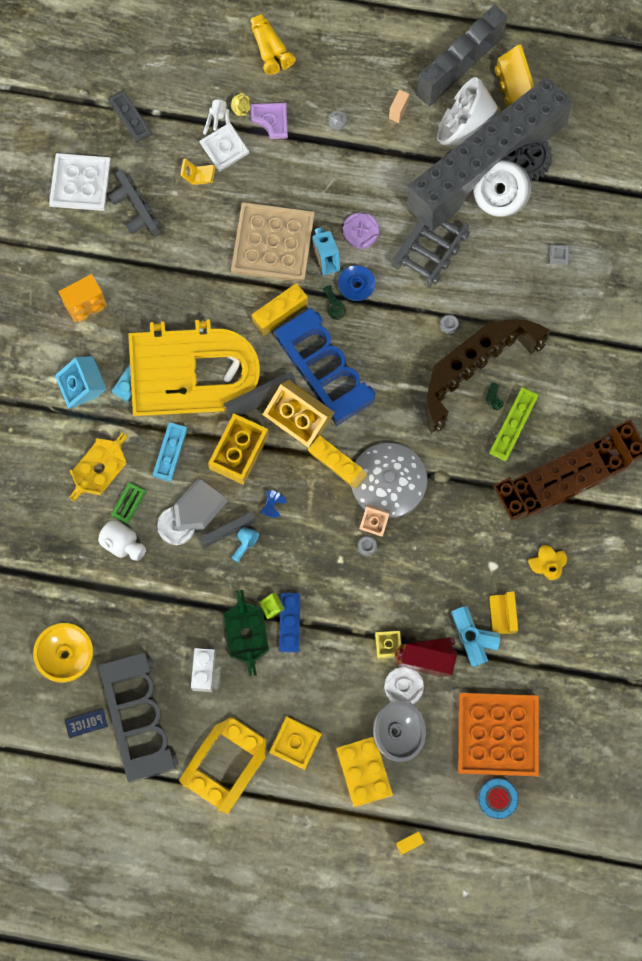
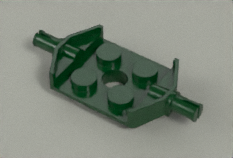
(243, 617)

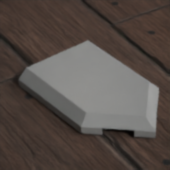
(198, 506)

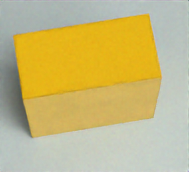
(409, 843)

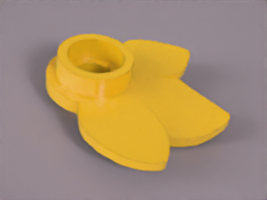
(548, 559)

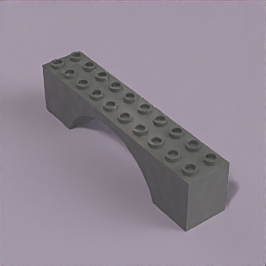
(447, 183)

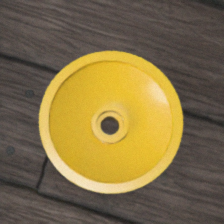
(52, 644)

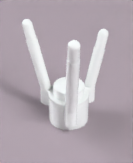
(217, 111)

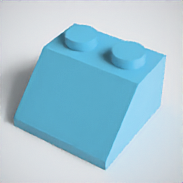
(80, 381)

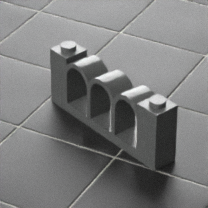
(461, 55)
(124, 670)

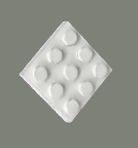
(80, 182)

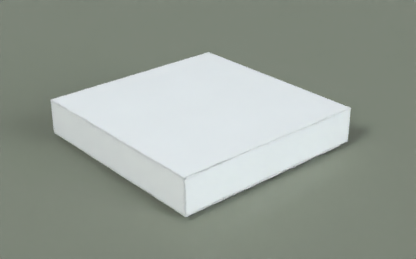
(224, 147)

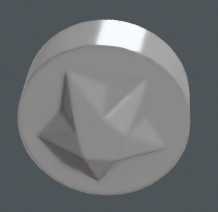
(337, 120)

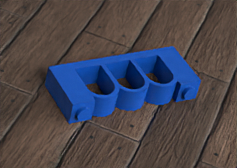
(310, 324)

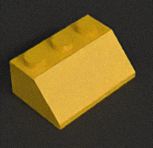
(513, 74)

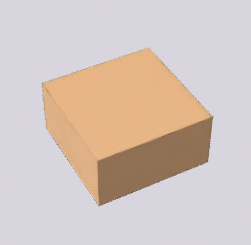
(399, 106)
(374, 520)

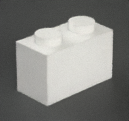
(203, 670)

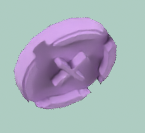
(360, 230)

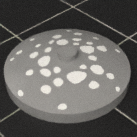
(393, 479)

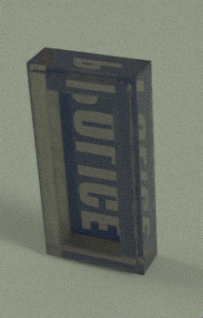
(86, 723)

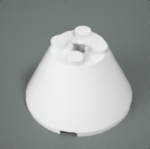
(469, 113)

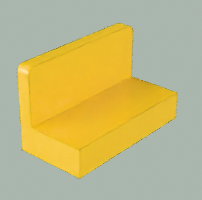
(503, 613)

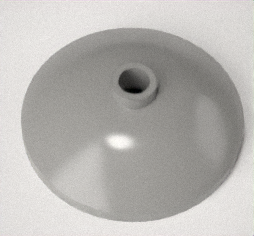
(407, 727)

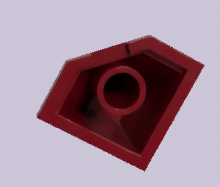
(429, 657)

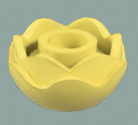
(240, 104)

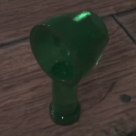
(333, 313)

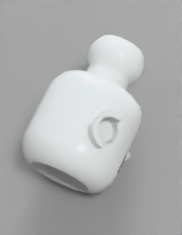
(121, 540)

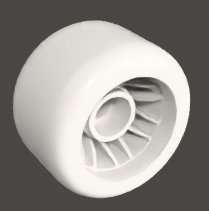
(516, 189)

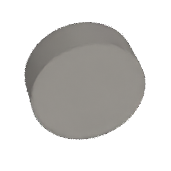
(449, 324)
(367, 546)

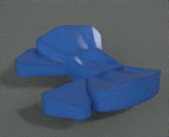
(272, 498)

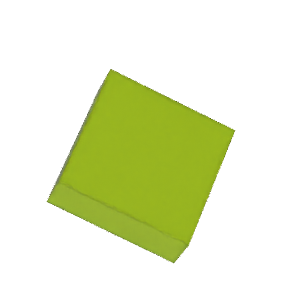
(271, 605)

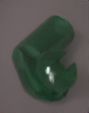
(492, 398)

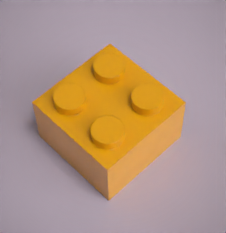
(83, 298)

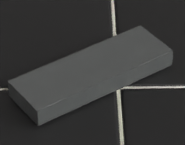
(130, 116)
(227, 530)

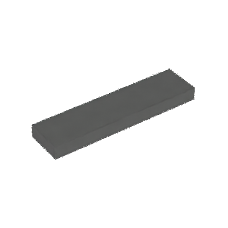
(256, 396)

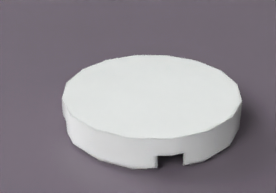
(168, 530)
(404, 685)

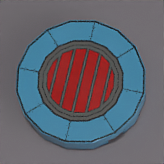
(498, 798)

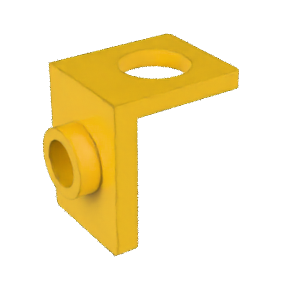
(198, 174)

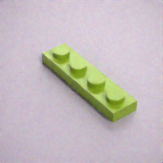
(513, 424)

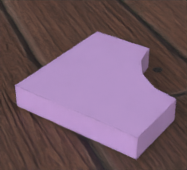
(271, 117)

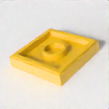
(295, 743)

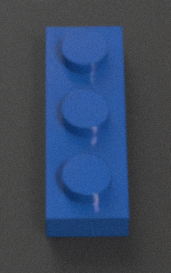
(290, 623)

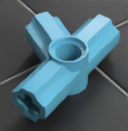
(482, 638)

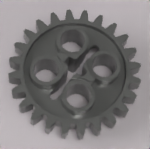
(533, 165)

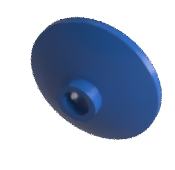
(359, 275)

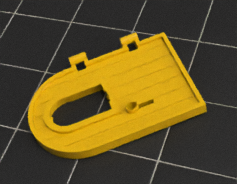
(171, 363)

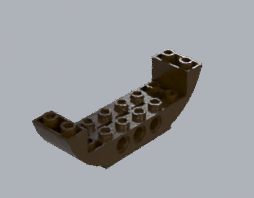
(473, 355)

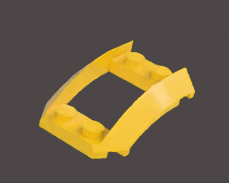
(210, 788)

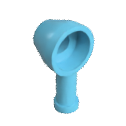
(248, 538)

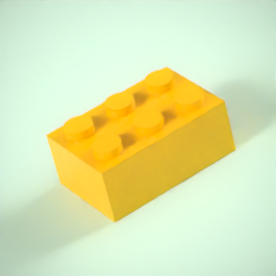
(298, 413)
(238, 449)
(364, 772)

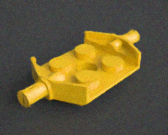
(102, 452)

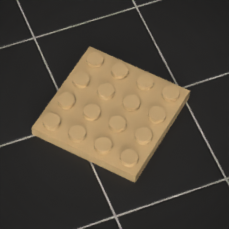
(272, 242)

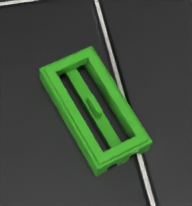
(121, 517)

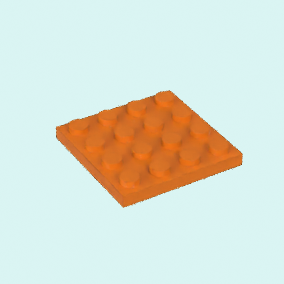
(498, 734)

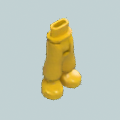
(270, 46)

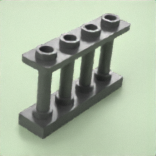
(412, 244)

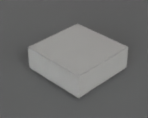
(559, 254)

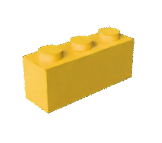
(279, 309)
(337, 462)

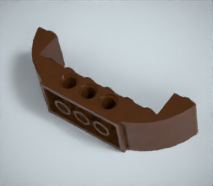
(571, 473)

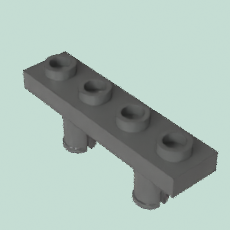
(144, 218)

